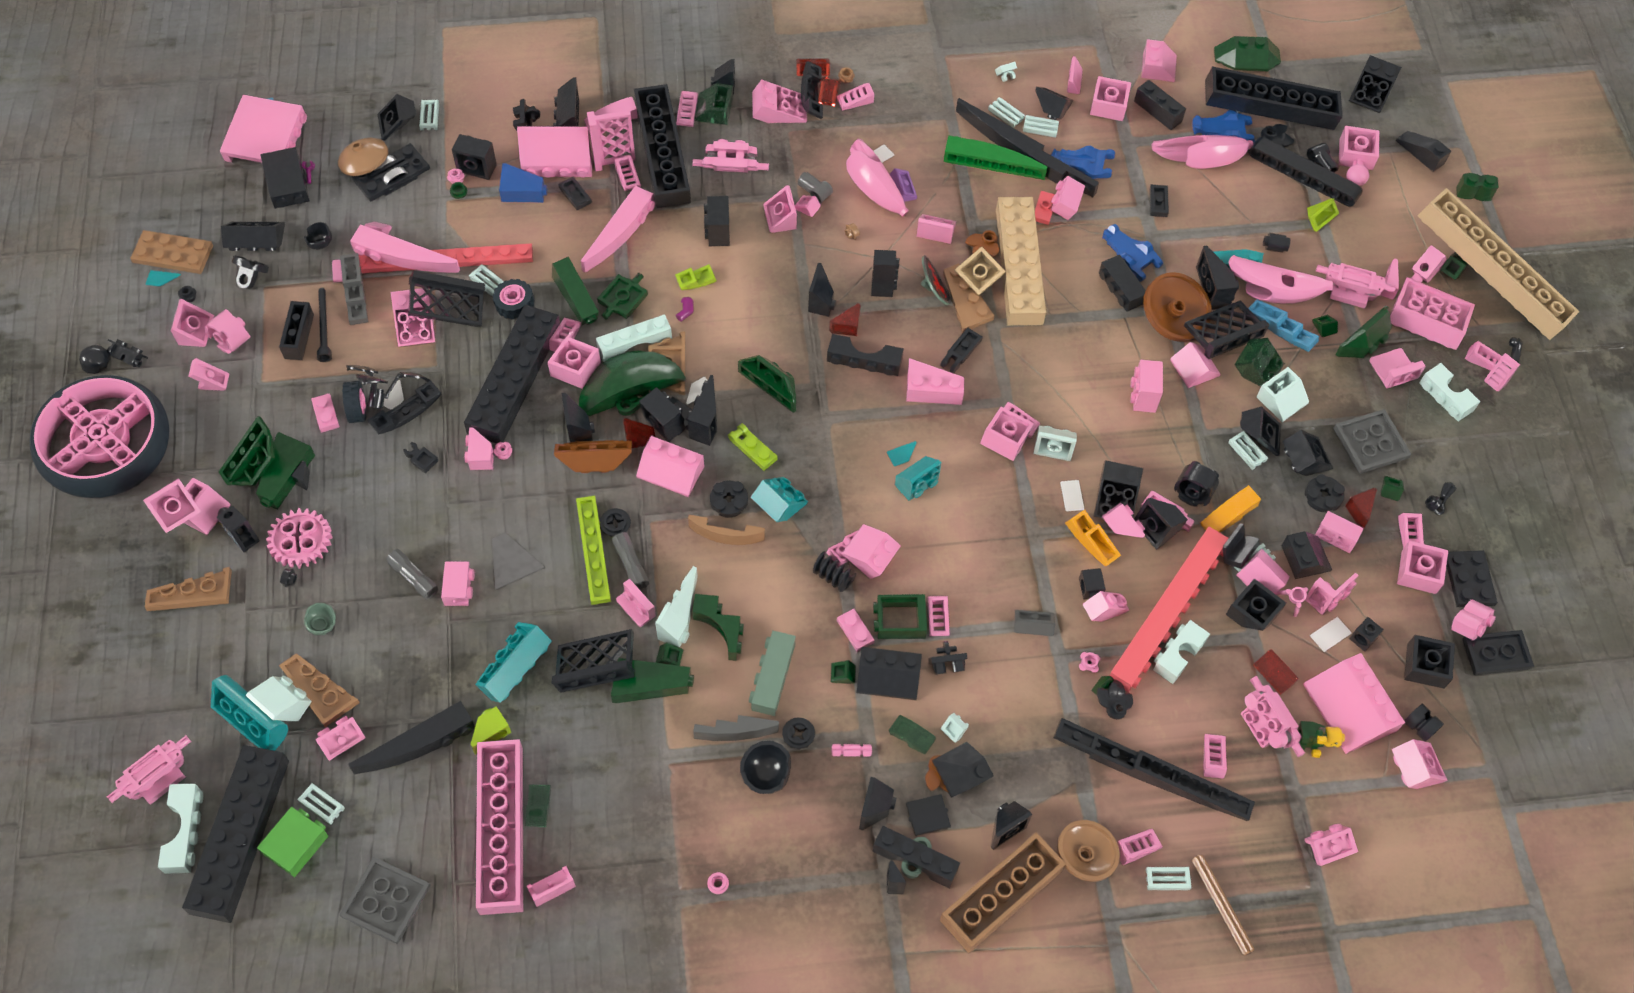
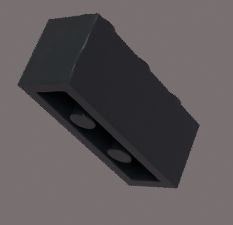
(1159, 104)
(884, 273)
(1122, 282)
(296, 330)

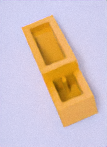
(1232, 510)
(1093, 538)

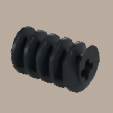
(833, 573)

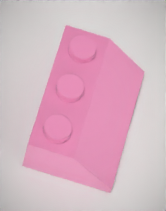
(670, 466)

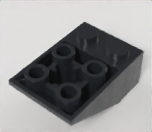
(1375, 84)
(703, 417)
(1117, 485)

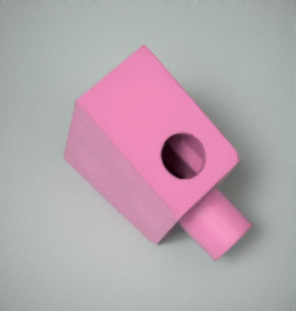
(1431, 259)

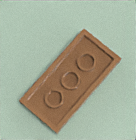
(172, 252)

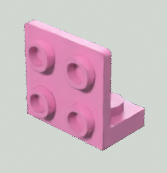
(1395, 368)
(1325, 598)

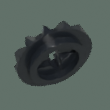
(619, 515)
(799, 724)

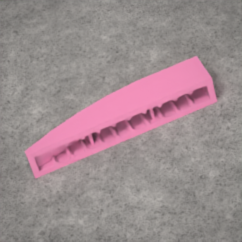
(620, 227)
(400, 252)

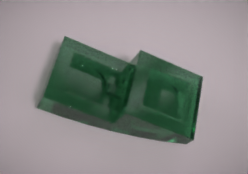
(913, 734)
(537, 805)

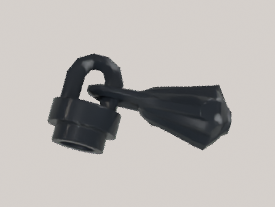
(1434, 502)

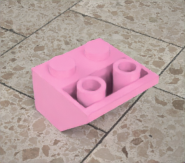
(208, 502)

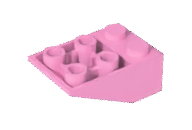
(777, 104)
(411, 329)

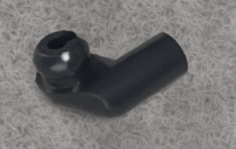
(1516, 345)

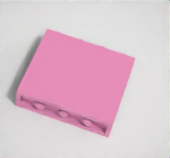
(262, 128)

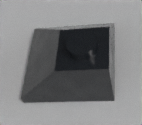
(1053, 103)
(395, 115)
(821, 293)
(577, 421)
(1262, 428)
(1160, 521)
(962, 769)
(877, 803)
(1009, 822)

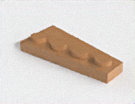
(970, 307)
(203, 591)
(327, 698)

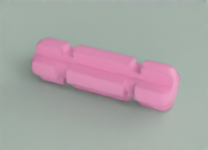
(851, 750)

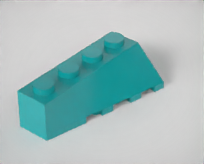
(513, 661)

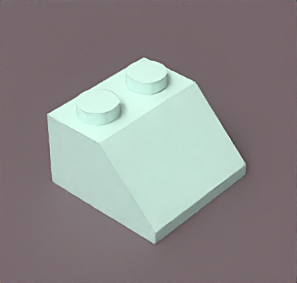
(1055, 443)
(280, 699)

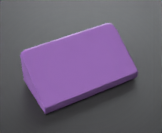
(904, 184)

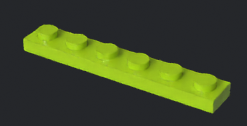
(593, 550)

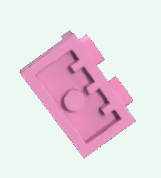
(636, 604)
(340, 737)
(1332, 844)

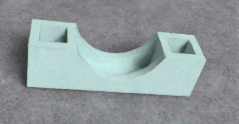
(620, 341)
(178, 854)

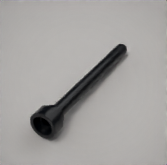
(324, 353)

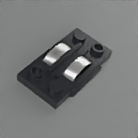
(395, 172)

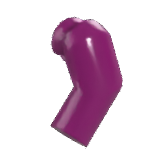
(688, 308)

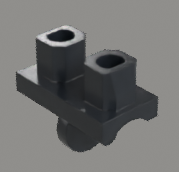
(526, 114)
(957, 660)

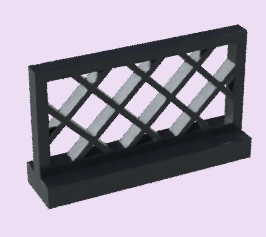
(444, 285)
(1234, 338)
(594, 674)

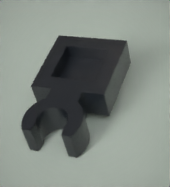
(422, 459)

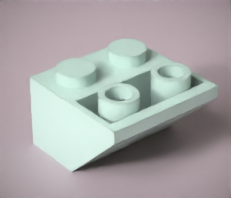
(1283, 394)

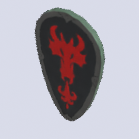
(934, 282)

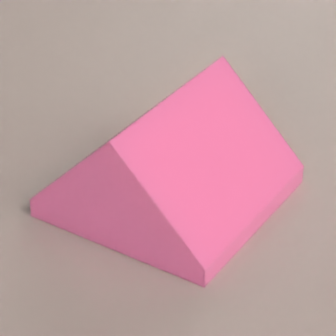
(781, 211)
(935, 228)
(190, 324)
(1194, 365)
(172, 505)
(1265, 571)

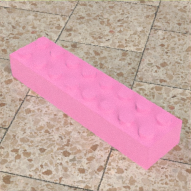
(499, 827)

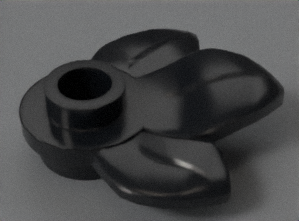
(1277, 135)
(1115, 698)

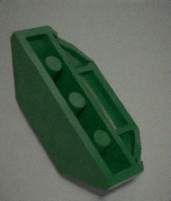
(1248, 53)
(1368, 336)
(770, 378)
(250, 456)

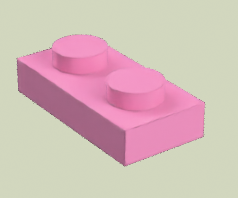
(325, 412)
(855, 630)

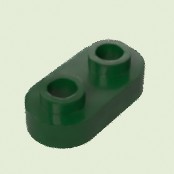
(631, 402)

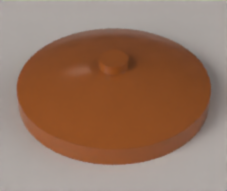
(1172, 302)

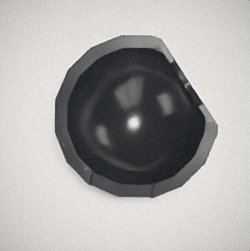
(766, 767)

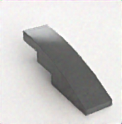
(354, 289)
(745, 728)

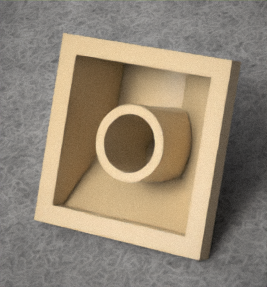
(980, 271)

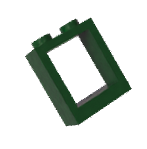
(901, 600)

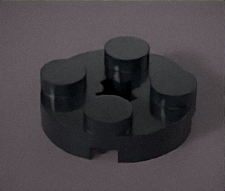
(1331, 486)
(728, 488)

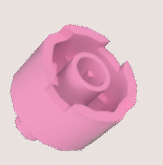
(227, 331)

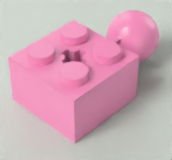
(1358, 151)

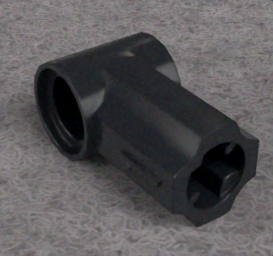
(1322, 157)

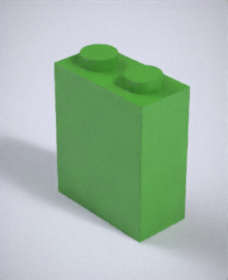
(293, 841)

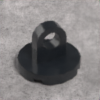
(250, 269)

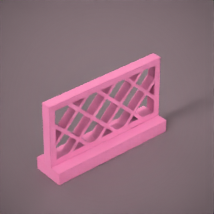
(598, 141)

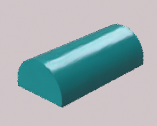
(235, 707)

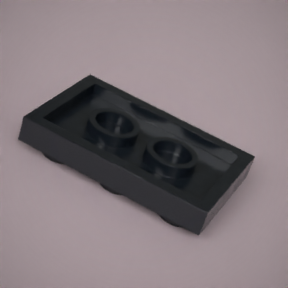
(1470, 578)
(1498, 652)

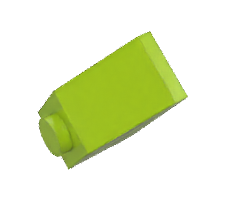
(489, 727)

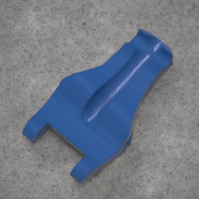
(1228, 124)
(1087, 160)
(1134, 252)

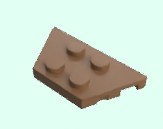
(675, 351)

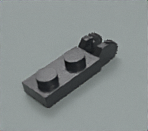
(961, 349)

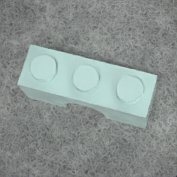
(1456, 403)
(1189, 638)

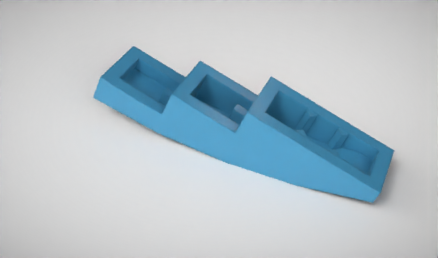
(1283, 326)

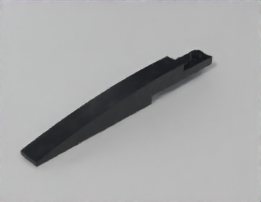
(1012, 139)
(1154, 770)

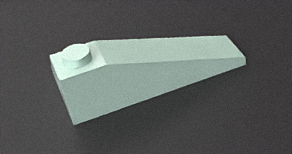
(675, 617)

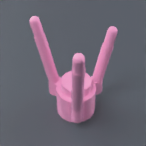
(1296, 596)

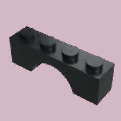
(885, 361)
(933, 863)

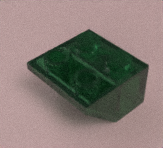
(714, 104)
(1259, 361)

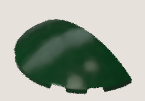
(627, 376)

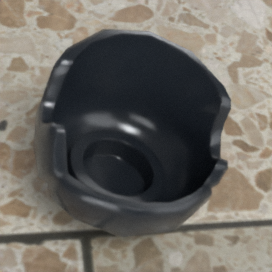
(318, 236)
(93, 359)

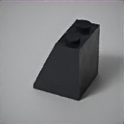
(285, 177)

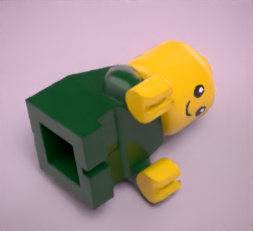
(1317, 735)

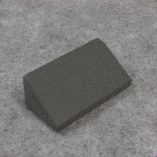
(1034, 622)

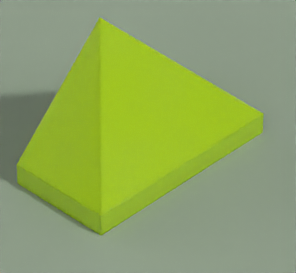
(1322, 213)

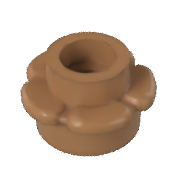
(846, 75)
(852, 231)

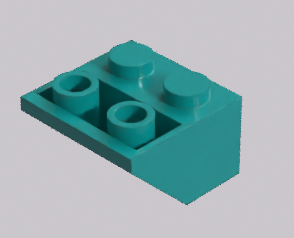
(918, 477)
(779, 498)

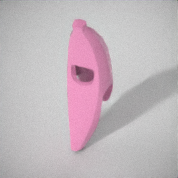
(1203, 150)
(874, 179)
(1277, 284)

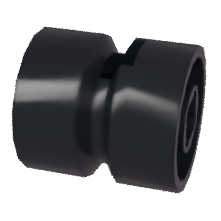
(1423, 722)

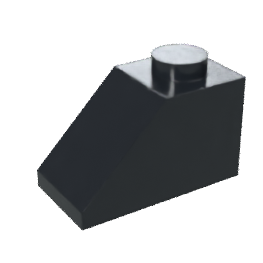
(725, 74)

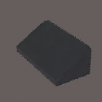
(895, 880)

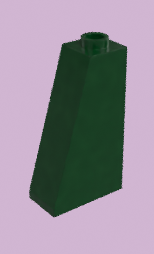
(574, 291)
(277, 478)
(652, 681)

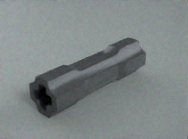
(630, 561)
(412, 574)

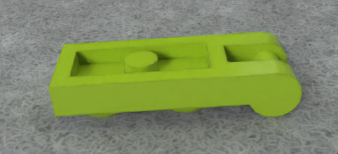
(752, 447)

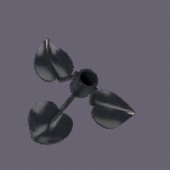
(377, 395)

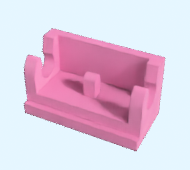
(1339, 532)
(551, 886)

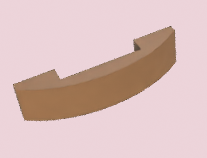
(724, 535)

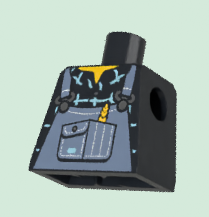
(231, 520)

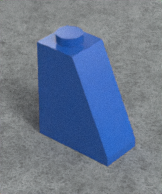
(521, 185)

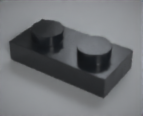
(1159, 200)

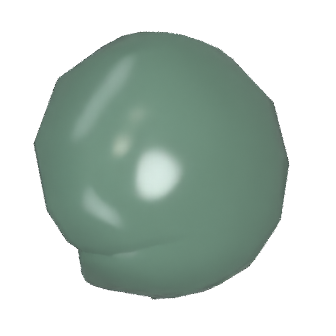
(319, 618)

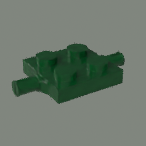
(622, 296)

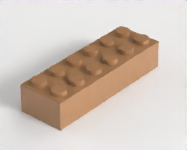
(1002, 892)

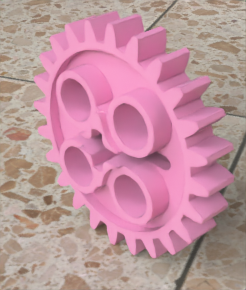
(280, 539)

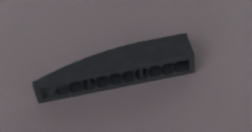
(417, 741)

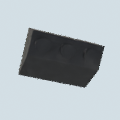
(567, 105)
(252, 235)
(889, 673)

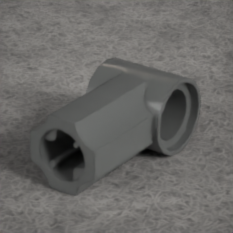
(816, 188)

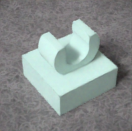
(1006, 69)
(954, 727)

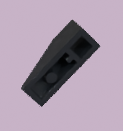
(1425, 149)

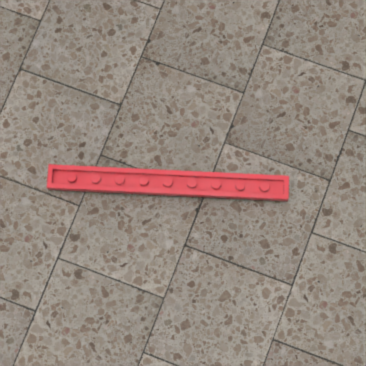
(465, 256)

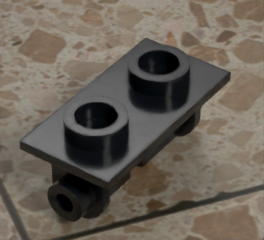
(119, 349)

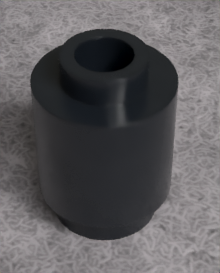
(1276, 242)

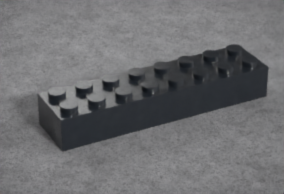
(1273, 98)
(662, 146)
(512, 374)
(236, 834)

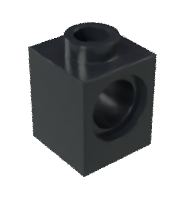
(1091, 582)
(1366, 634)

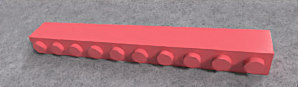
(1167, 610)

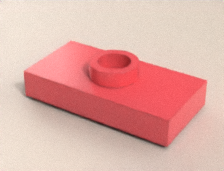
(1043, 208)

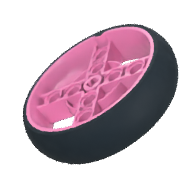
(96, 433)

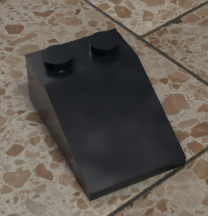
(1216, 279)

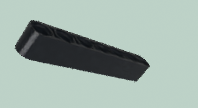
(1305, 171)

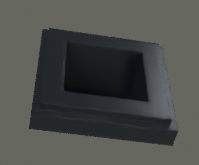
(301, 476)

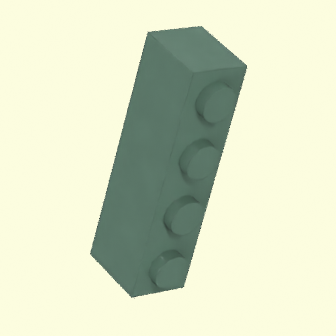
(773, 673)

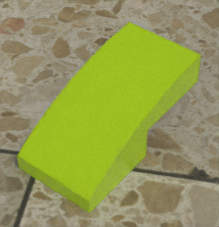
(694, 279)

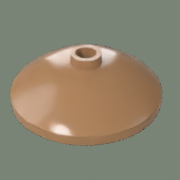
(362, 156)
(1095, 843)

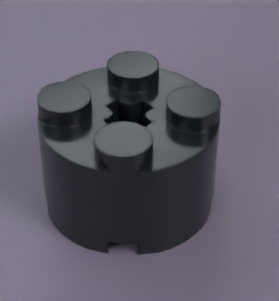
(1197, 484)

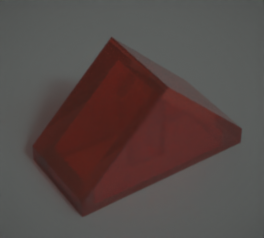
(829, 90)
(846, 322)
(637, 432)
(1361, 506)

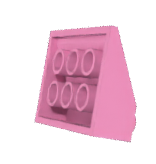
(555, 151)
(1431, 313)
(1355, 702)

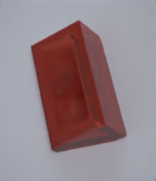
(822, 62)
(1276, 671)

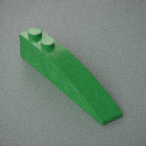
(991, 157)

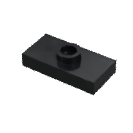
(575, 193)

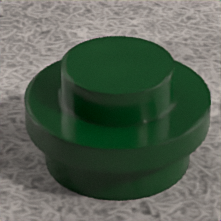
(458, 190)

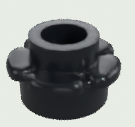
(187, 293)
(288, 577)

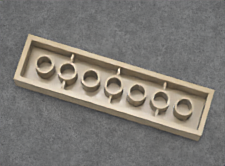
(1021, 261)

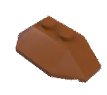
(593, 455)

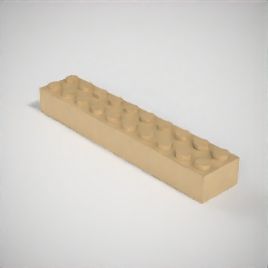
(1498, 264)

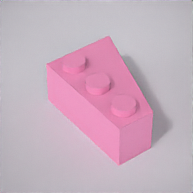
(933, 384)

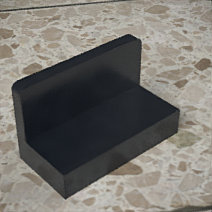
(1239, 547)

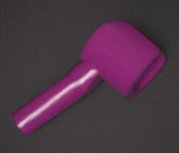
(308, 170)

